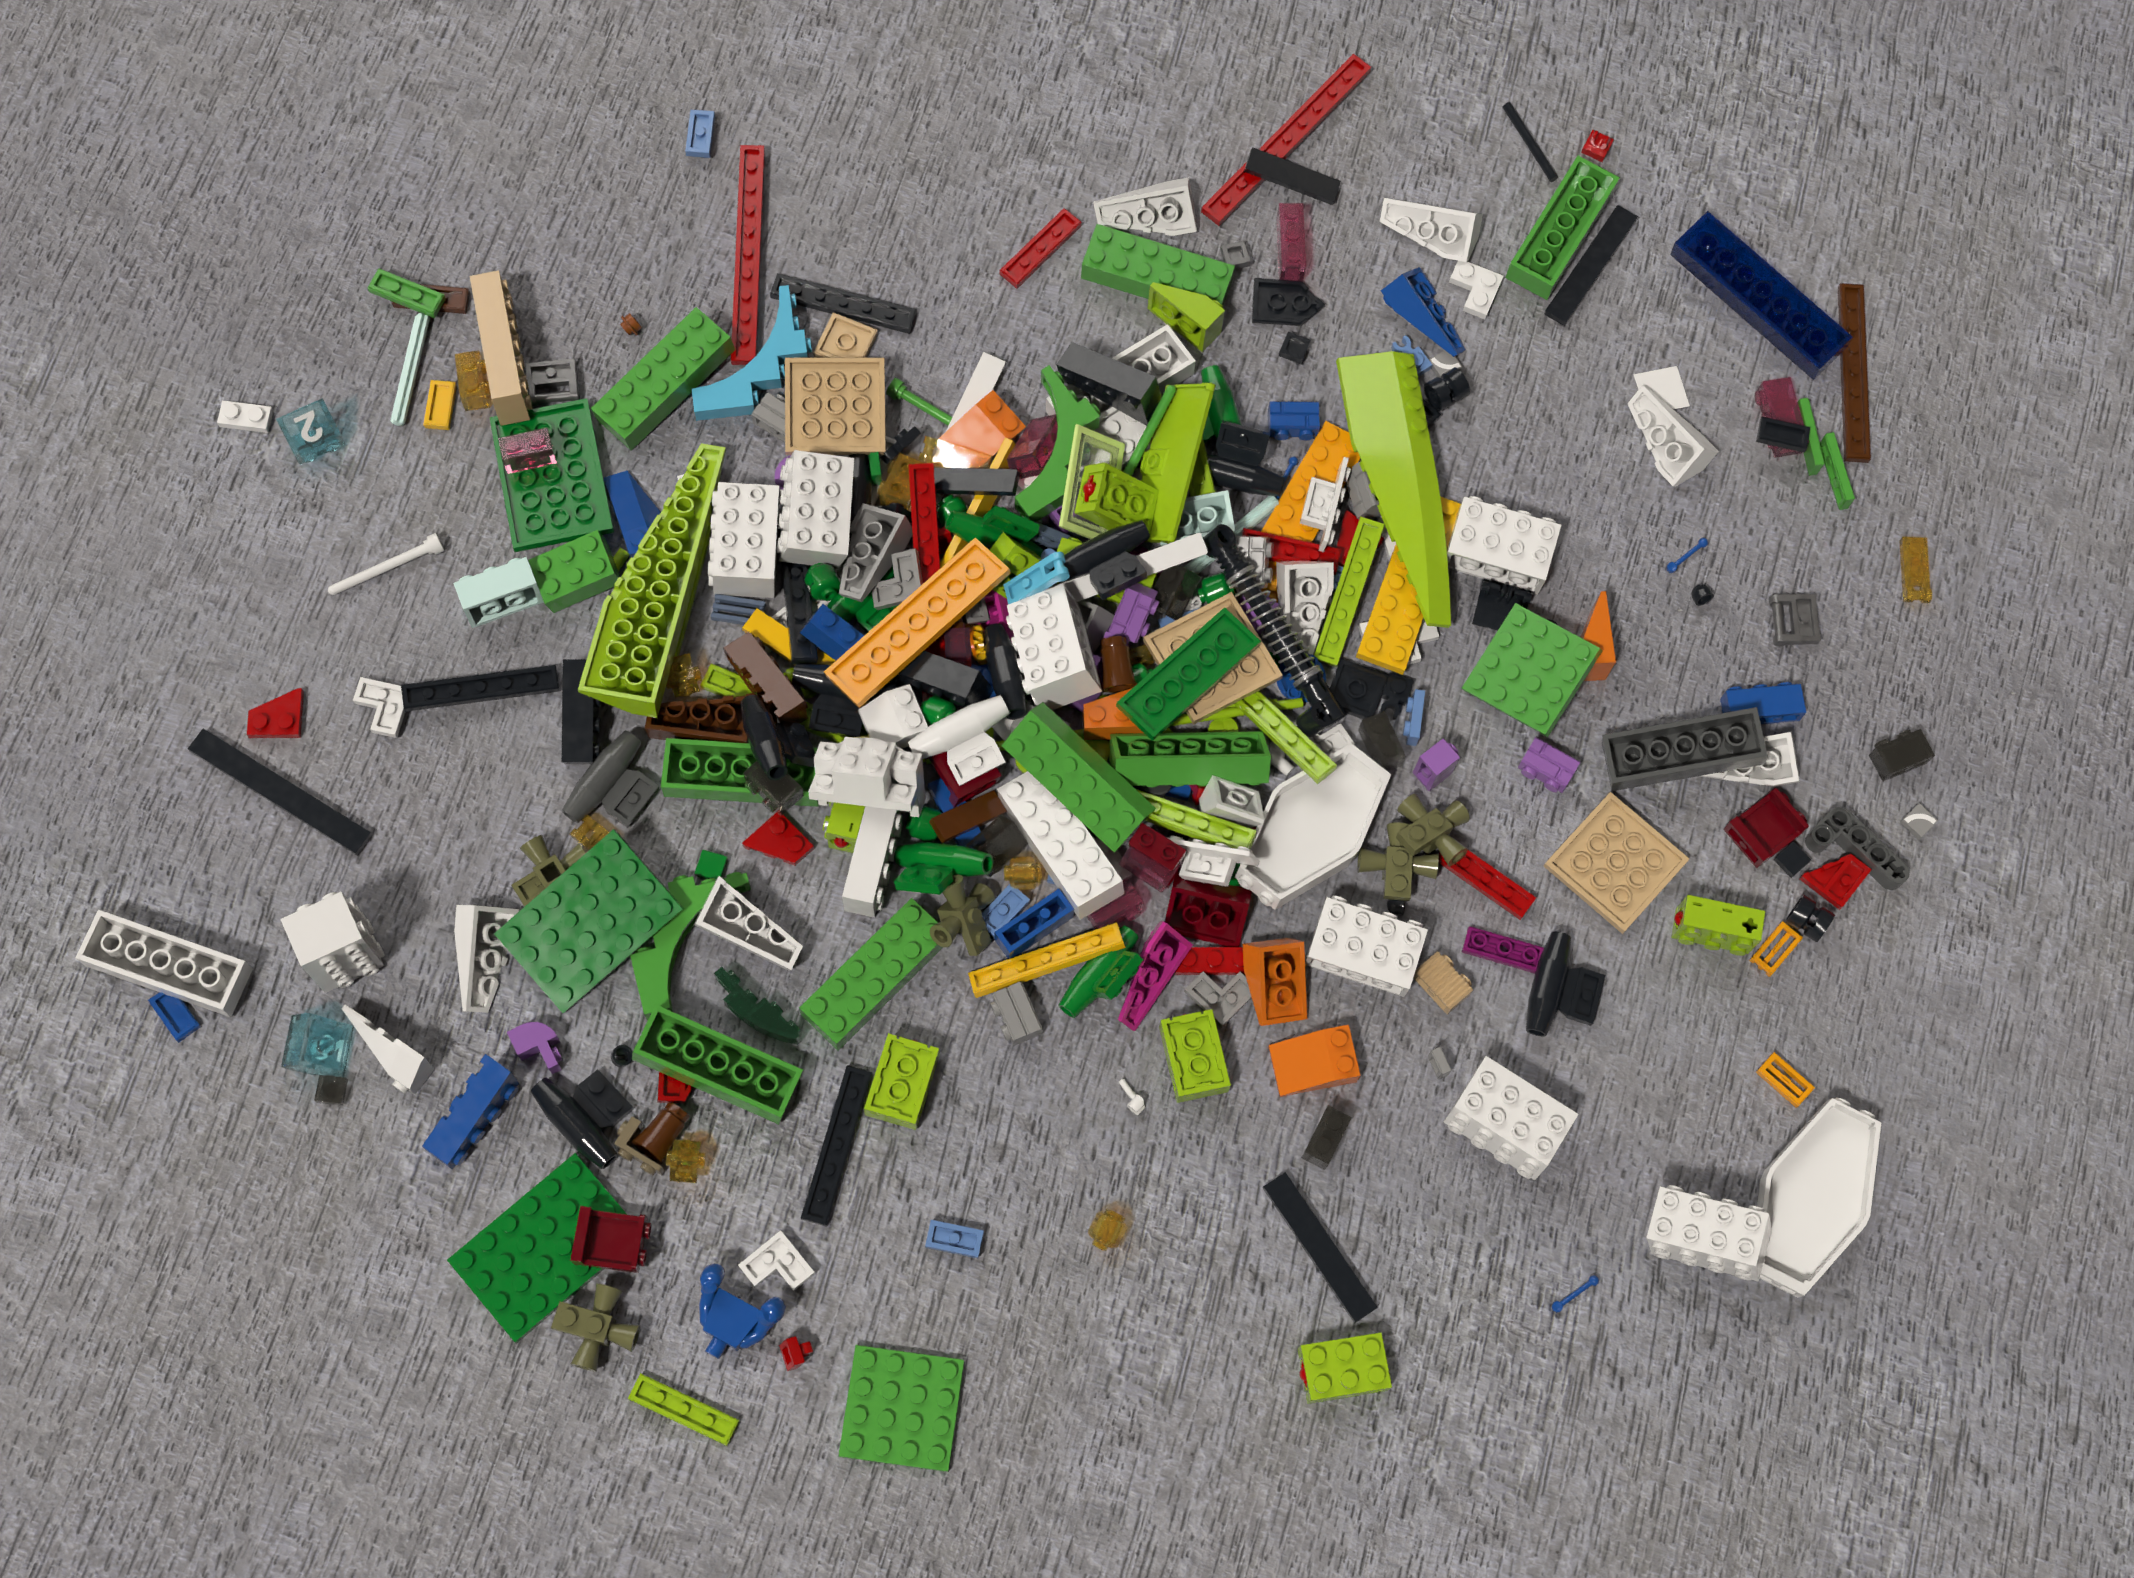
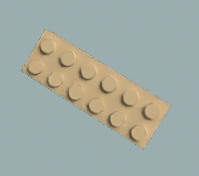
(501, 347)

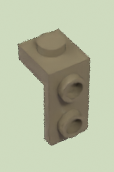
(627, 1133)

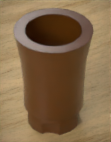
(1116, 665)
(661, 1132)

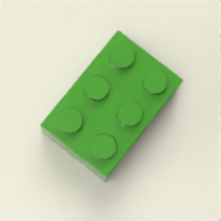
(575, 571)

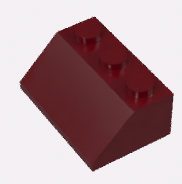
(1208, 911)

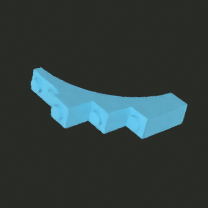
(739, 392)

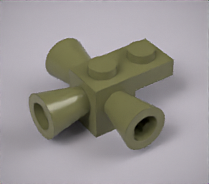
(1432, 829)
(1397, 865)
(546, 868)
(963, 916)
(595, 1327)

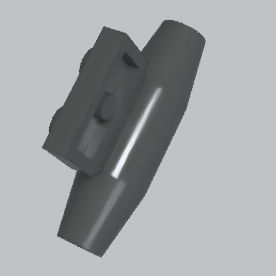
(612, 783)

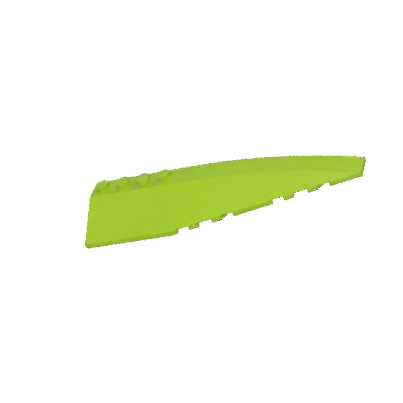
(1396, 453)
(651, 598)

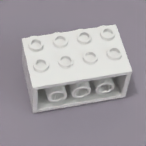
(815, 508)
(744, 540)
(1502, 544)
(1053, 648)
(333, 941)
(1366, 946)
(1510, 1118)
(1709, 1233)

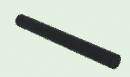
(1530, 142)

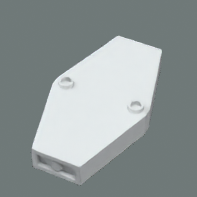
(1313, 827)
(1818, 1194)

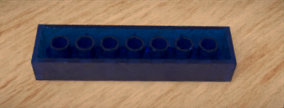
(1760, 295)

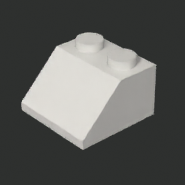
(894, 716)
(1232, 802)

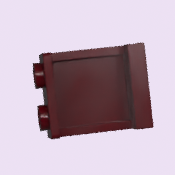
(968, 790)
(1766, 827)
(1158, 849)
(610, 1240)

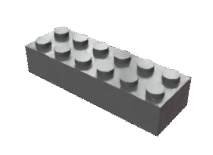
(1684, 749)

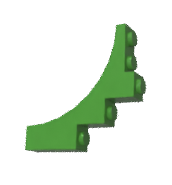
(1048, 488)
(655, 966)

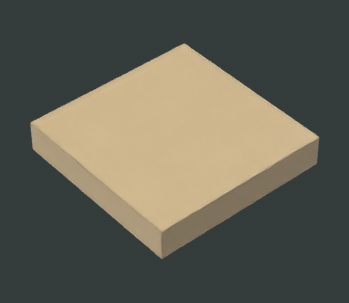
(845, 339)

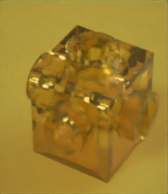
(684, 676)
(685, 1161)

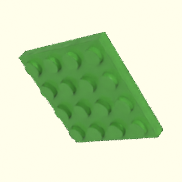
(1531, 669)
(901, 1408)

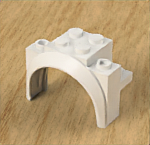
(861, 773)

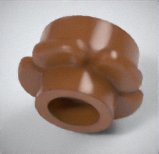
(630, 324)

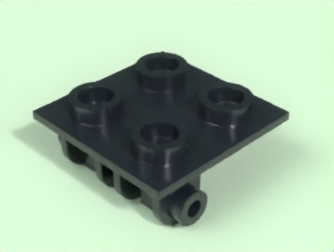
(1496, 602)

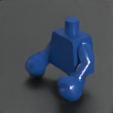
(730, 1318)

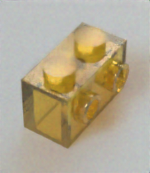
(472, 380)
(897, 486)

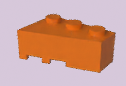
(1104, 718)

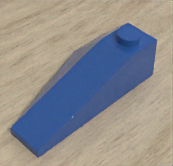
(1413, 300)
(632, 508)

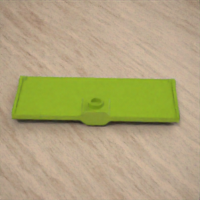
(1173, 455)

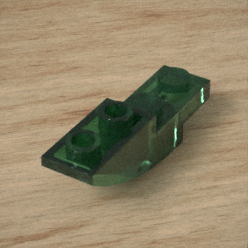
(763, 1016)

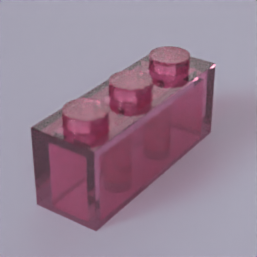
(1291, 241)
(1779, 402)
(1034, 447)

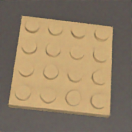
(835, 405)
(1245, 679)
(1616, 862)

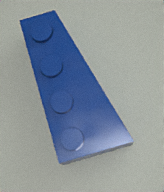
(471, 1113)

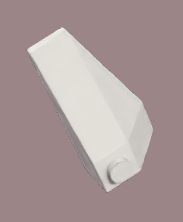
(1155, 208)
(1440, 229)
(1675, 443)
(1303, 596)
(1779, 769)
(479, 953)
(399, 1060)

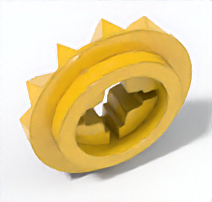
(977, 643)

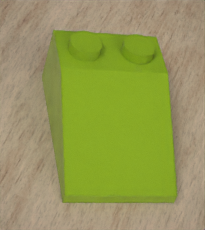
(1187, 313)

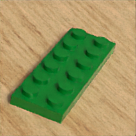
(1188, 674)

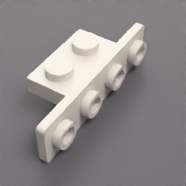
(1321, 504)
(1211, 862)

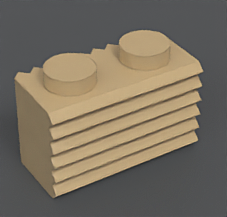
(1443, 982)

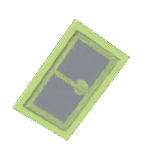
(1087, 449)

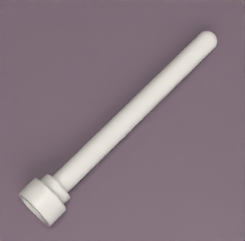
(430, 546)

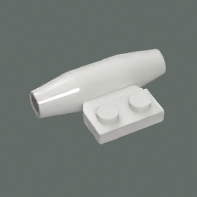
(964, 739)

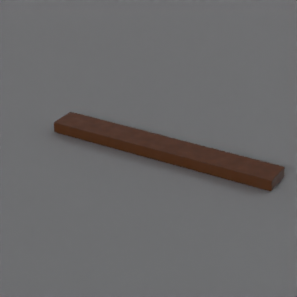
(1854, 375)

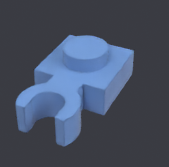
(1421, 361)

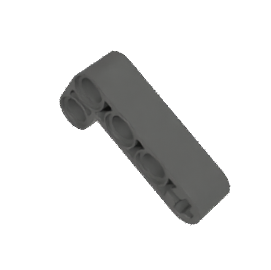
(1869, 844)

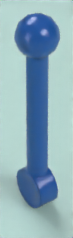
(1293, 461)
(1672, 566)
(1558, 1306)

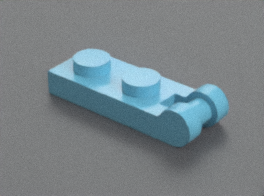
(1037, 578)

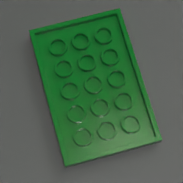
(557, 499)
(588, 921)
(523, 1257)

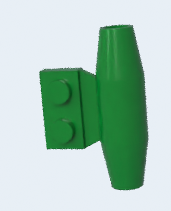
(1222, 404)
(992, 525)
(864, 611)
(932, 866)
(1102, 976)

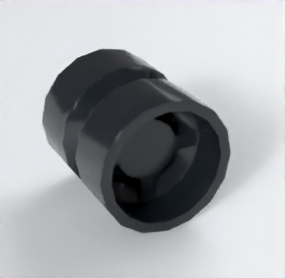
(1448, 388)
(1801, 914)

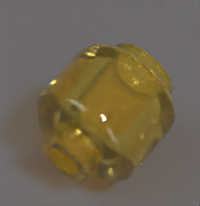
(1023, 872)
(1107, 1229)

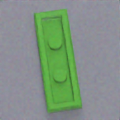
(406, 293)
(1813, 454)
(1836, 471)

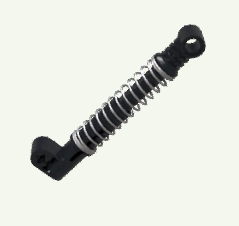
(1307, 676)

